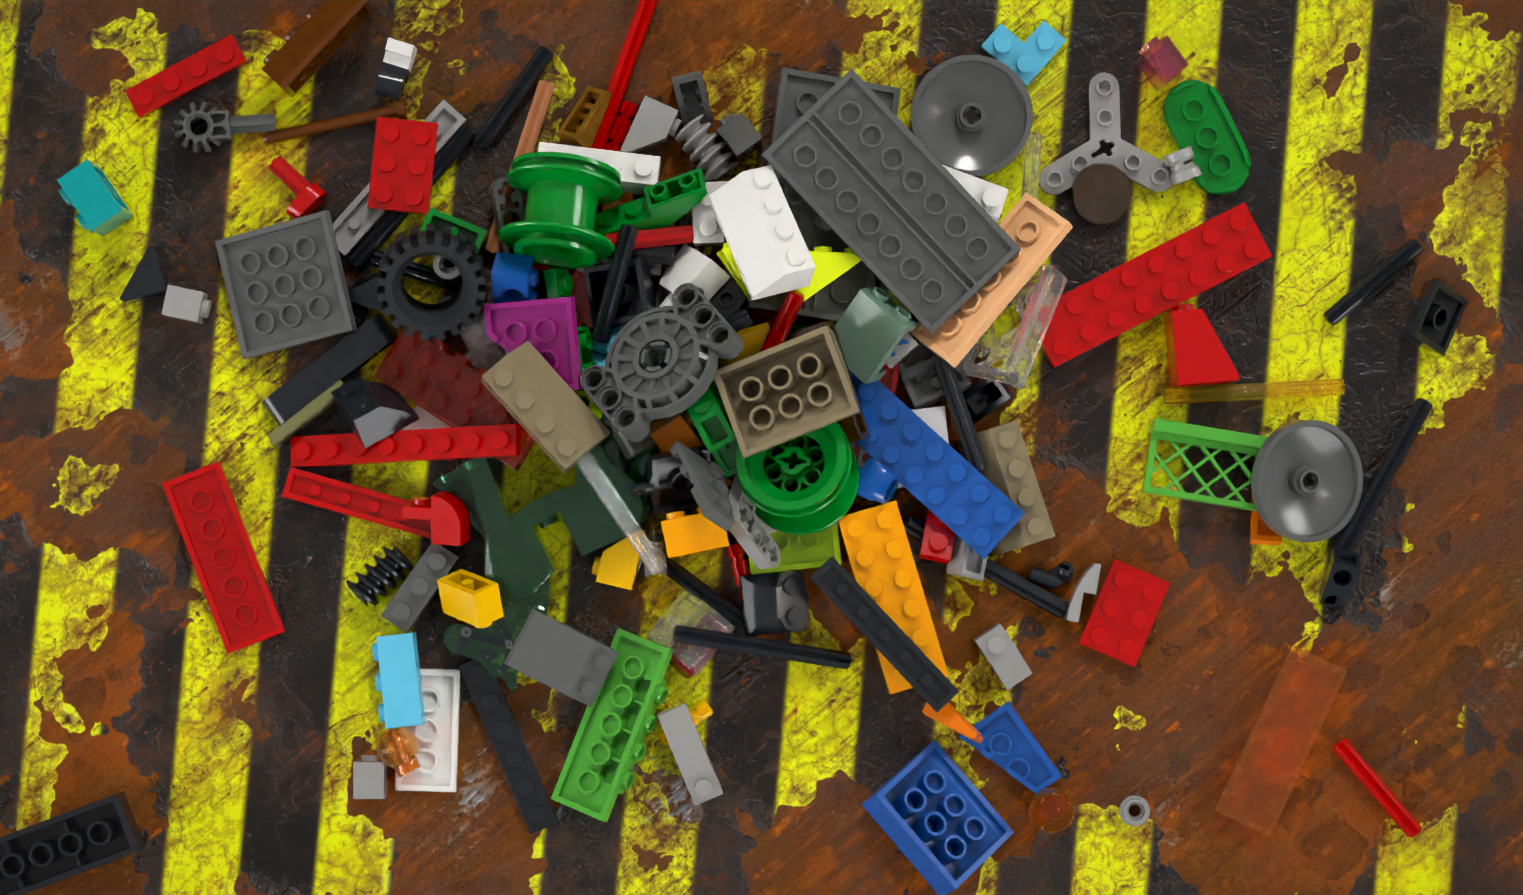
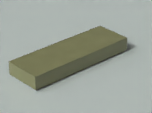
(304, 416)

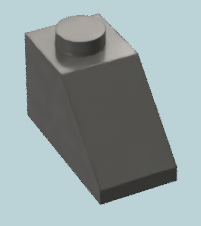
(739, 135)

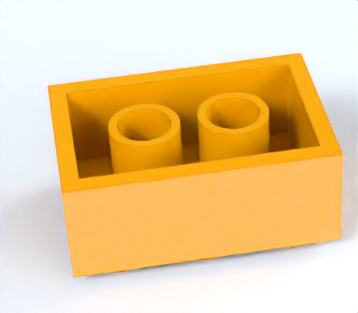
(691, 534)

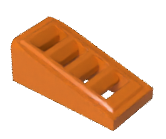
(954, 720)

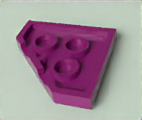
(544, 323)

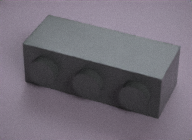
(420, 587)

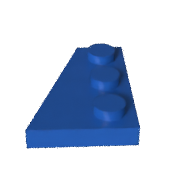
(1014, 748)

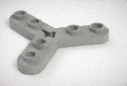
(1105, 127)

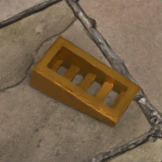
(581, 127)

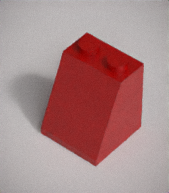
(1195, 350)

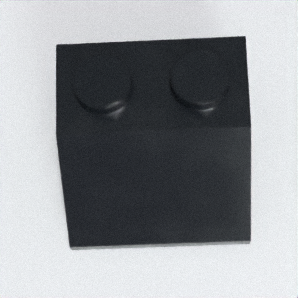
(372, 410)

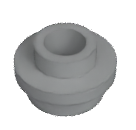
(1138, 819)

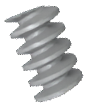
(705, 149)

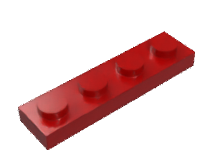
(186, 76)

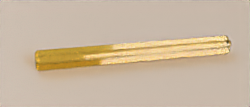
(1253, 391)

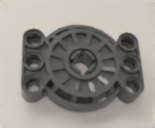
(640, 390)

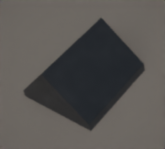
(1435, 317)

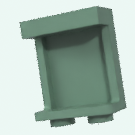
(871, 332)

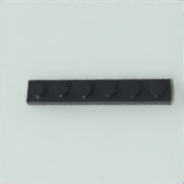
(884, 634)
(509, 746)

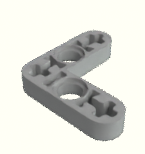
(751, 532)

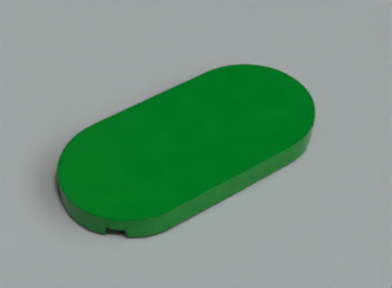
(1201, 120)

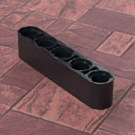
(332, 366)

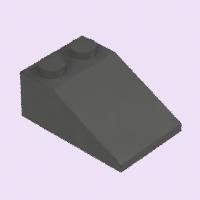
(561, 657)

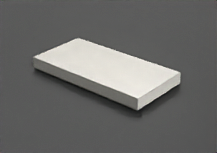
(437, 736)

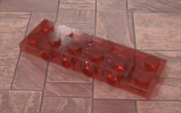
(446, 387)

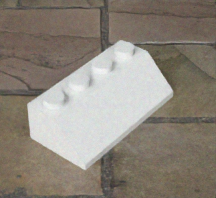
(762, 233)

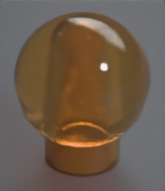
(398, 750)

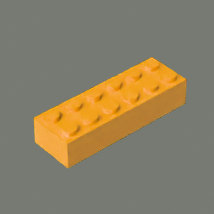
(888, 574)

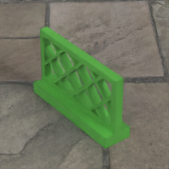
(1205, 439)

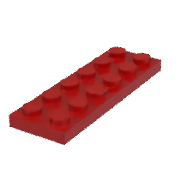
(223, 557)

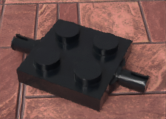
(666, 485)

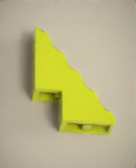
(828, 267)

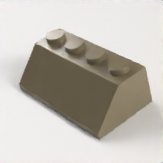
(545, 406)
(1014, 476)

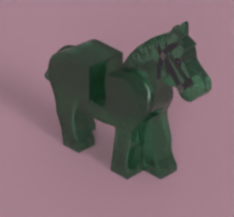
(516, 551)

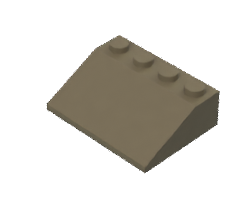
(786, 391)

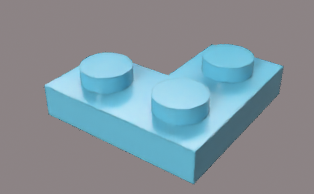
(1024, 58)

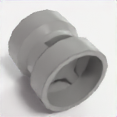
(1182, 165)

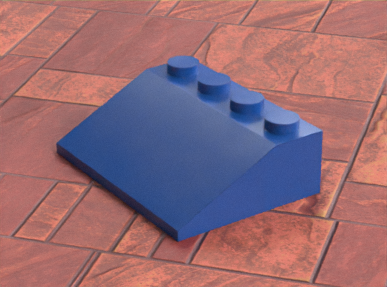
(938, 819)

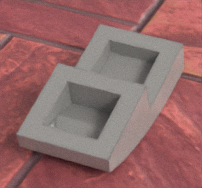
(1086, 584)

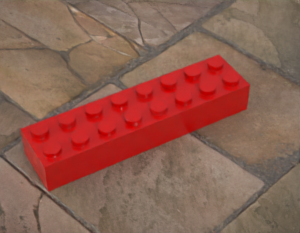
(1153, 283)

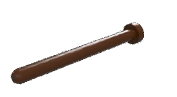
(398, 110)

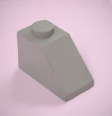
(651, 126)
(1002, 656)

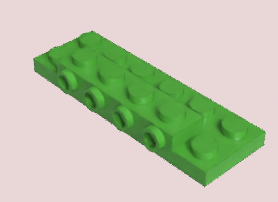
(615, 728)

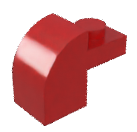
(447, 514)

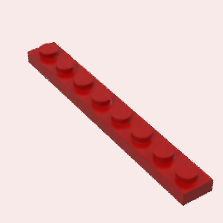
(408, 446)

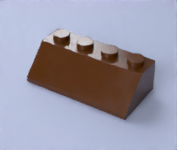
(315, 42)

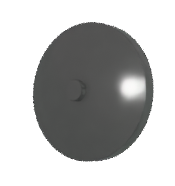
(972, 114)
(1307, 480)

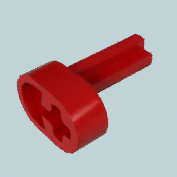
(308, 195)

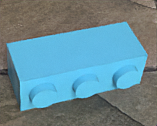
(399, 680)

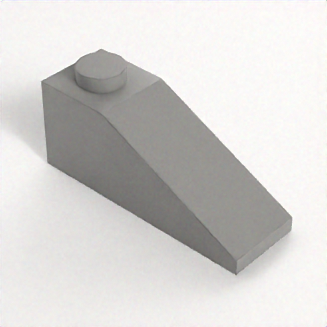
(690, 754)

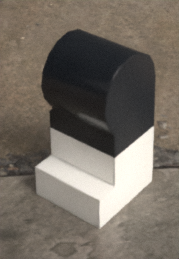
(395, 69)

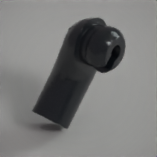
(1053, 578)

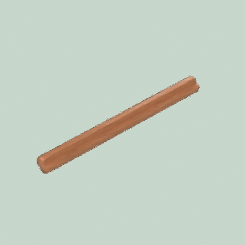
(526, 145)

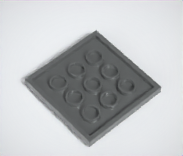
(286, 285)

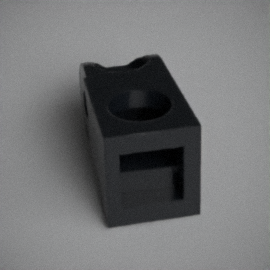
(1339, 578)

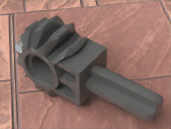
(220, 126)

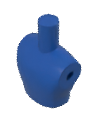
(877, 482)

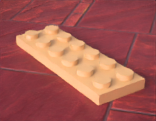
(1037, 233)

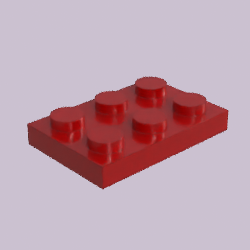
(403, 165)
(1124, 612)

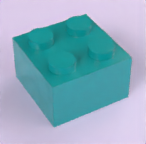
(94, 198)

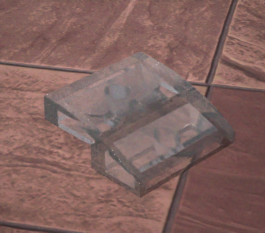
(691, 612)

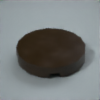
(1101, 193)

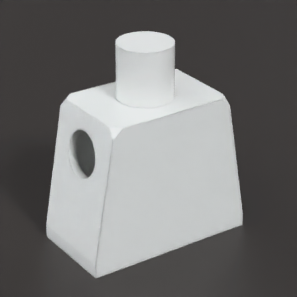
(693, 268)

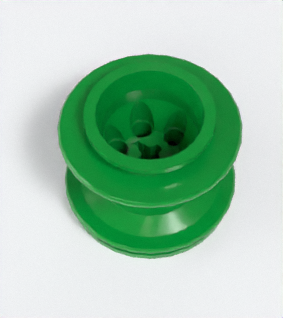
(561, 208)
(811, 505)

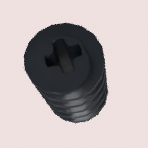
(380, 575)

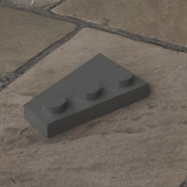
(709, 486)

